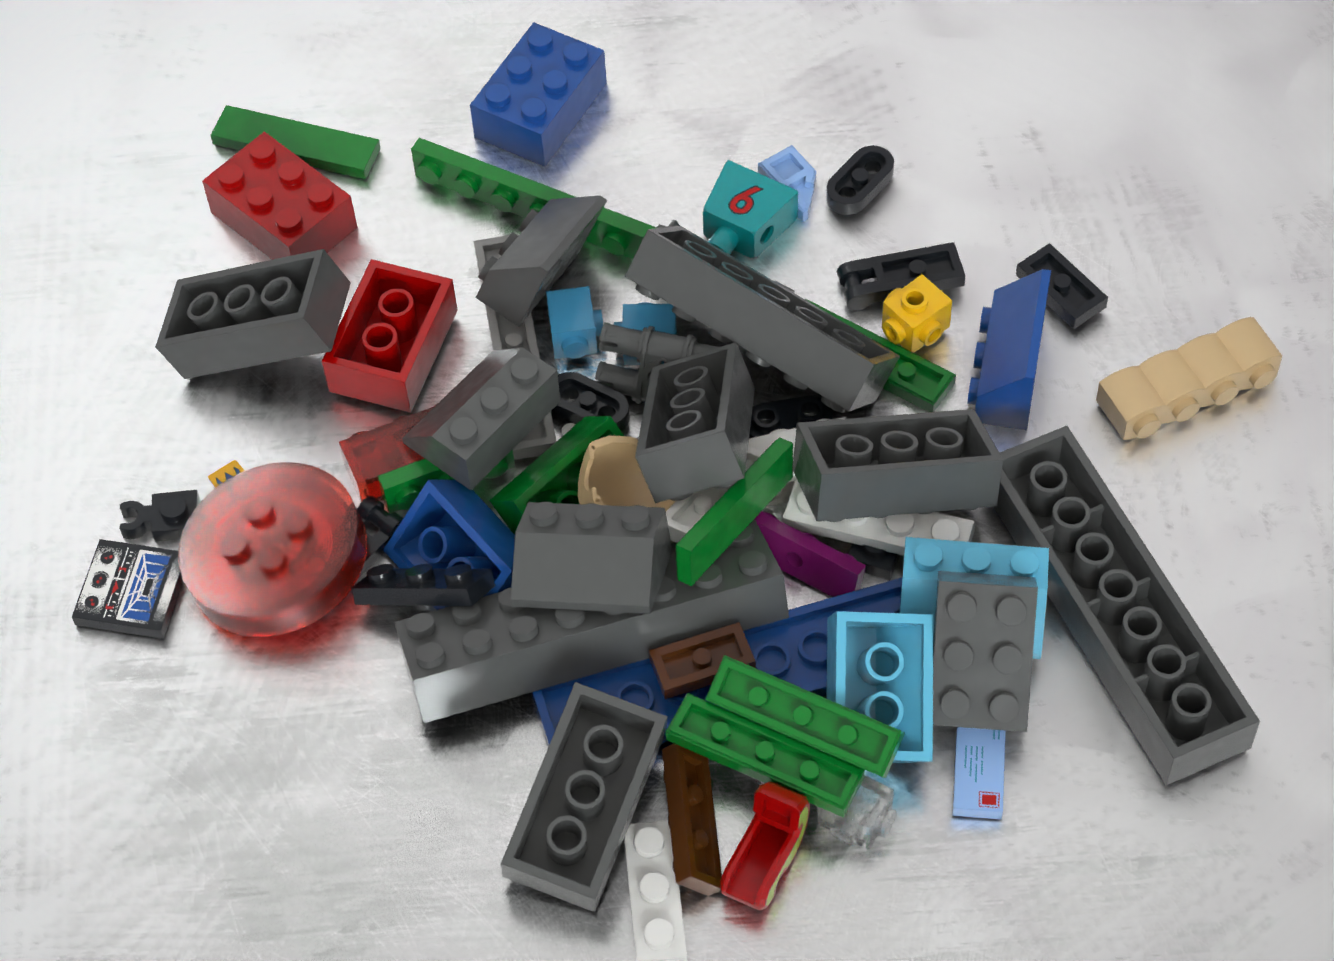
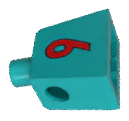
(747, 211)

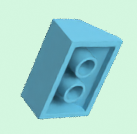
(928, 556)
(885, 672)

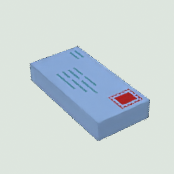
(979, 773)

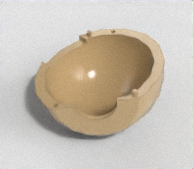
(613, 475)

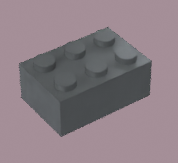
(983, 650)

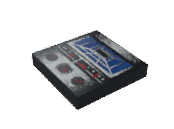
(129, 589)

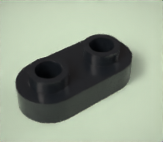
(856, 183)
(591, 400)
(786, 414)

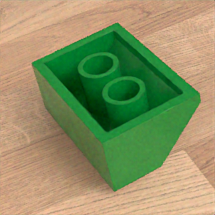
(554, 473)

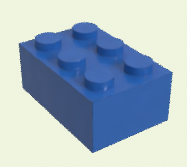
(538, 94)

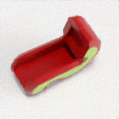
(766, 846)

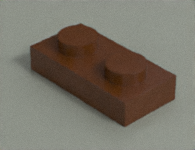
(695, 660)

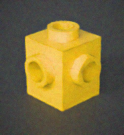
(916, 314)

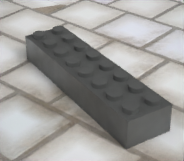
(1123, 609)
(500, 651)

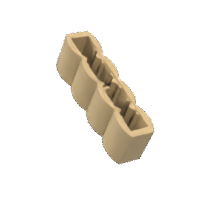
(1187, 378)

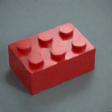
(279, 201)
(390, 335)

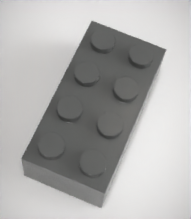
(254, 314)
(696, 424)
(896, 465)
(584, 797)

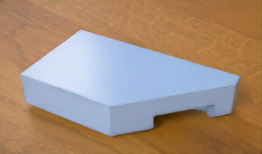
(793, 171)

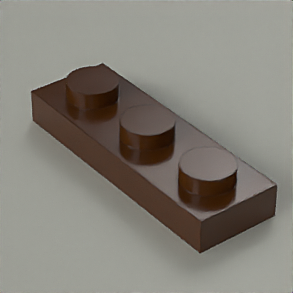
(692, 820)

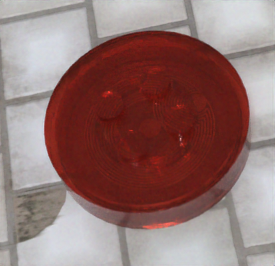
(272, 549)

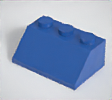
(1010, 352)
(453, 528)

